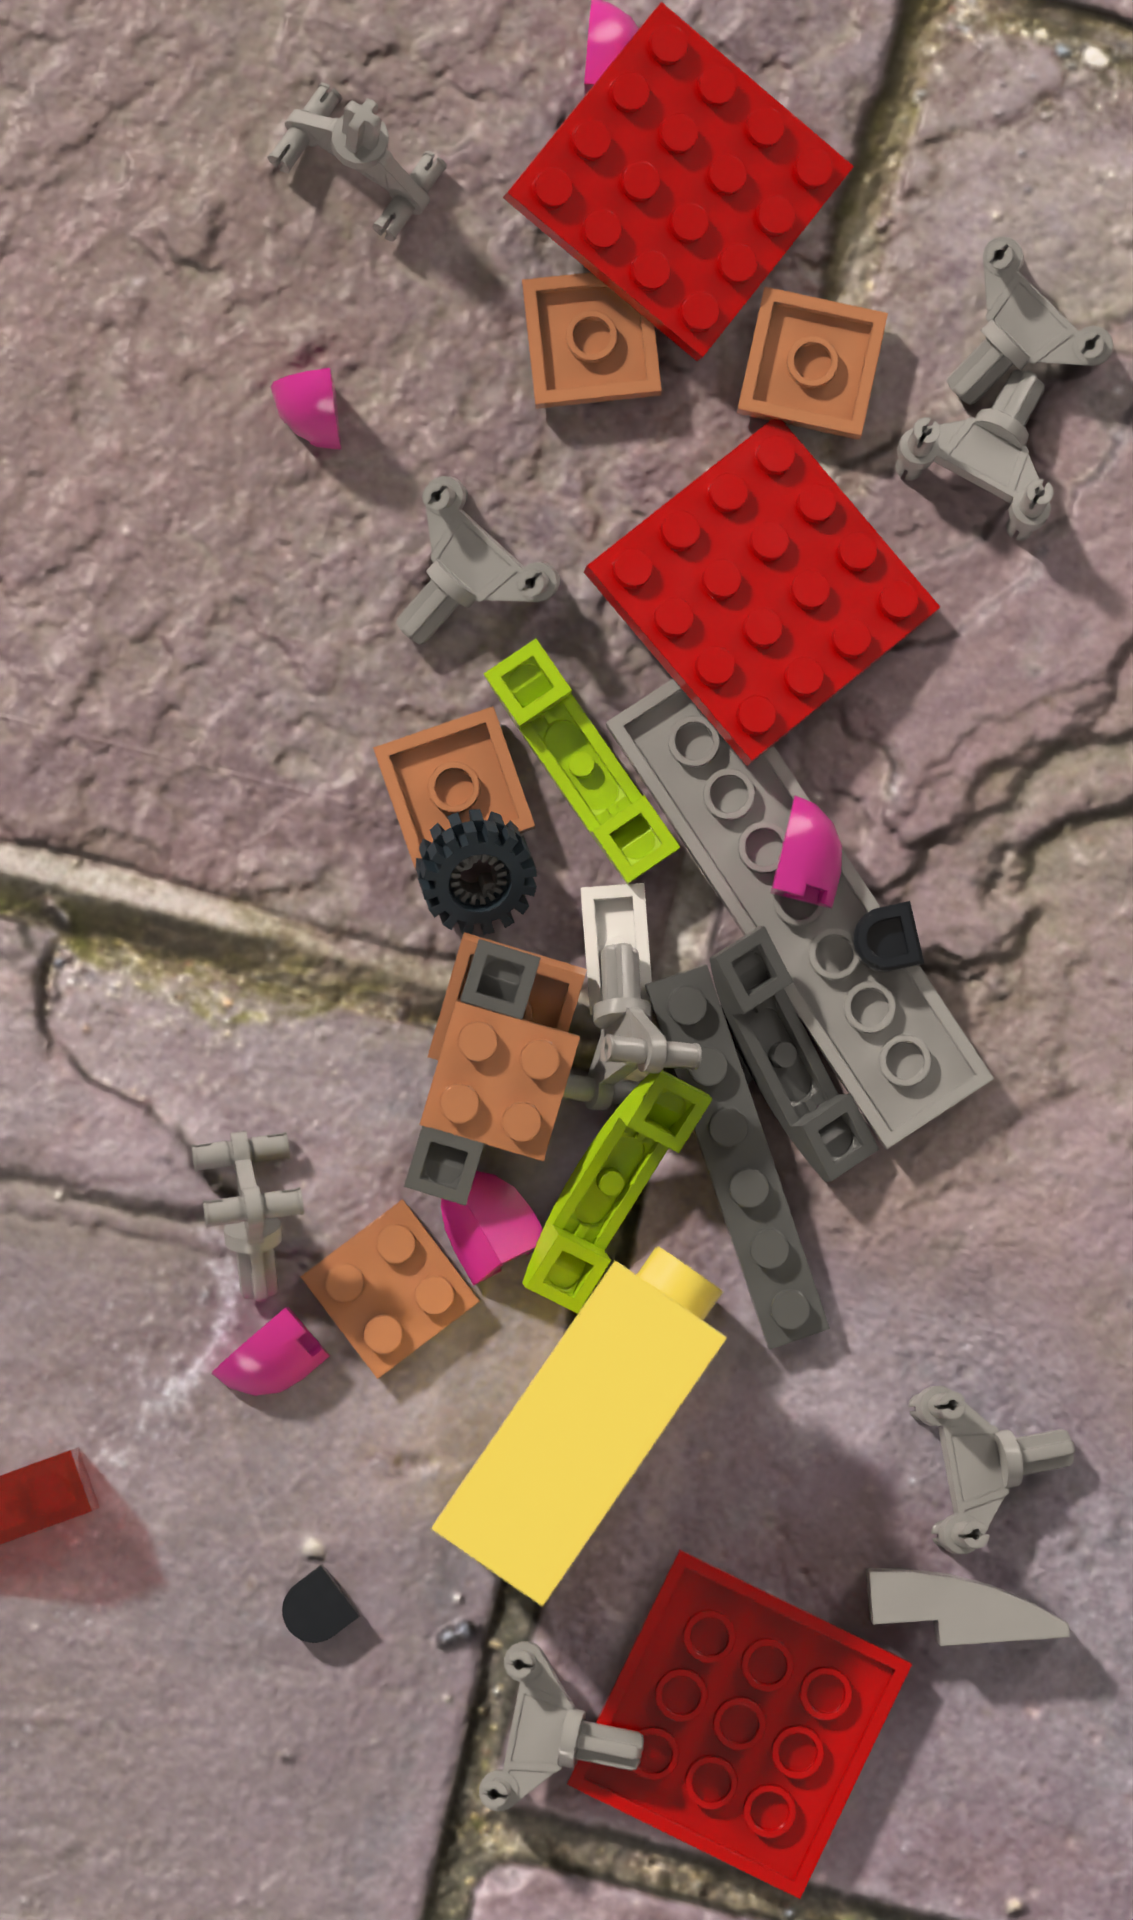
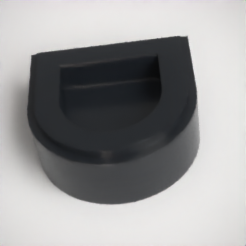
(888, 939)
(317, 1607)

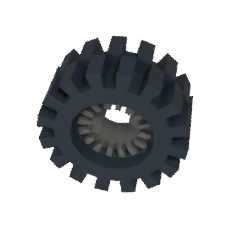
(495, 891)

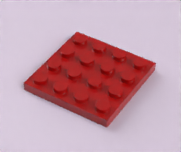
(678, 182)
(761, 590)
(745, 1723)

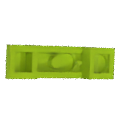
(580, 762)
(607, 1183)

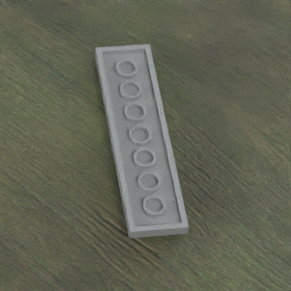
(876, 1029)

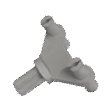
(360, 143)
(1021, 328)
(988, 452)
(467, 565)
(626, 1036)
(252, 1217)
(982, 1464)
(549, 1733)

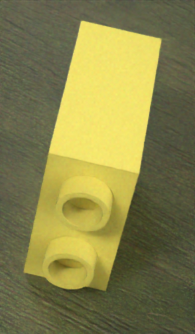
(584, 1423)

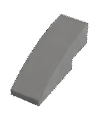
(960, 1607)

